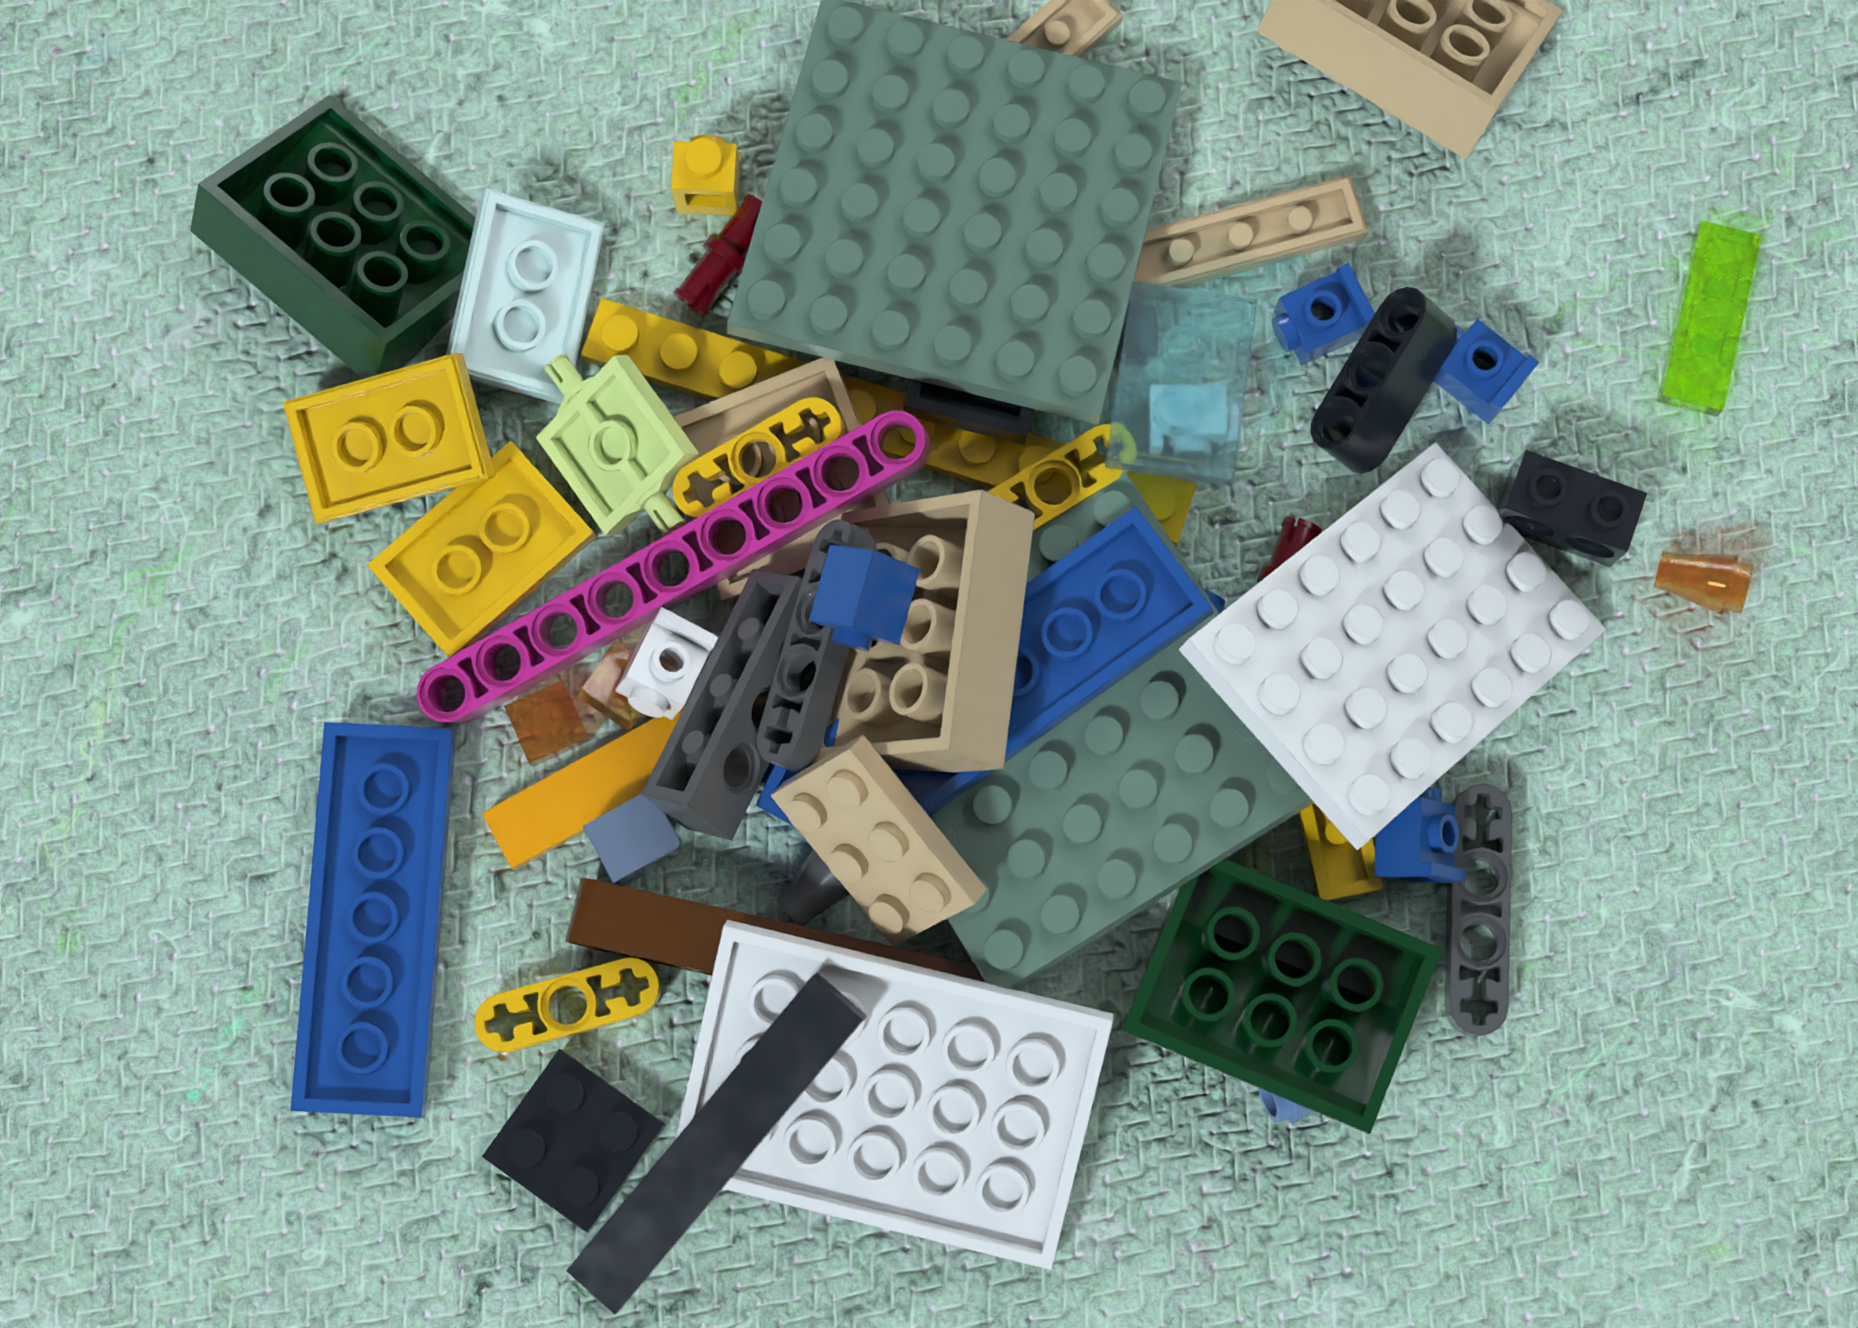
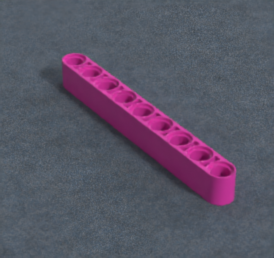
(642, 570)

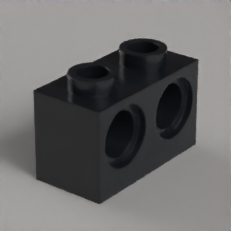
(1570, 508)

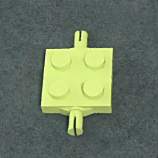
(616, 444)

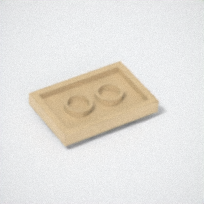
(878, 841)

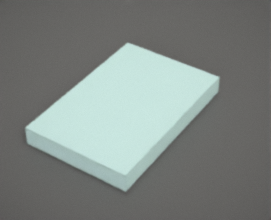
(524, 293)

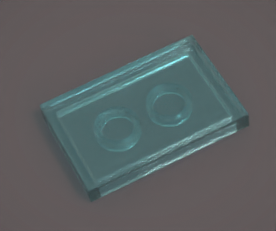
(1181, 383)

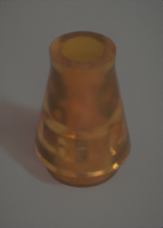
(1707, 580)

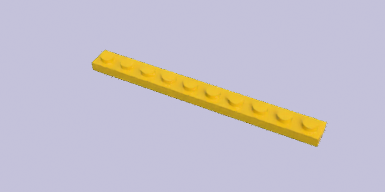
(718, 366)

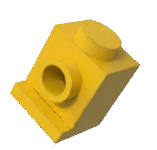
(707, 168)

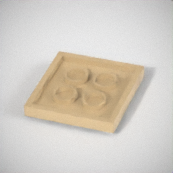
(737, 412)

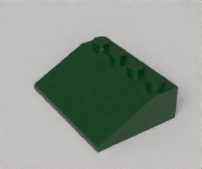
(340, 236)
(1283, 991)

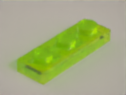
(1709, 318)

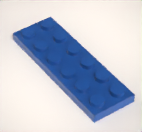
(1079, 635)
(374, 920)

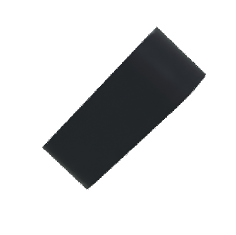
(1383, 380)

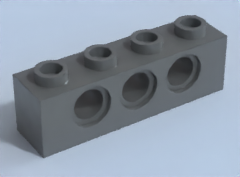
(713, 753)

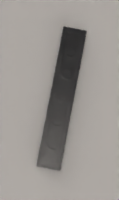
(716, 1142)

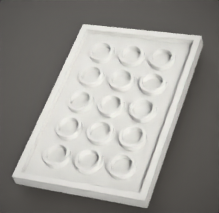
(1392, 643)
(936, 1117)

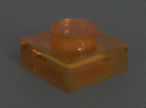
(601, 686)
(547, 723)

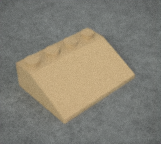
(1419, 60)
(950, 681)

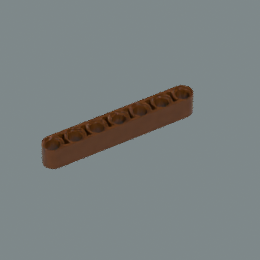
(690, 932)

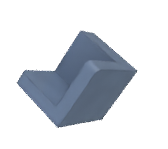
(631, 838)

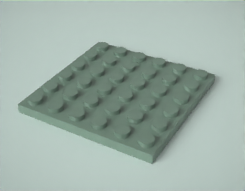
(956, 210)
(1110, 800)

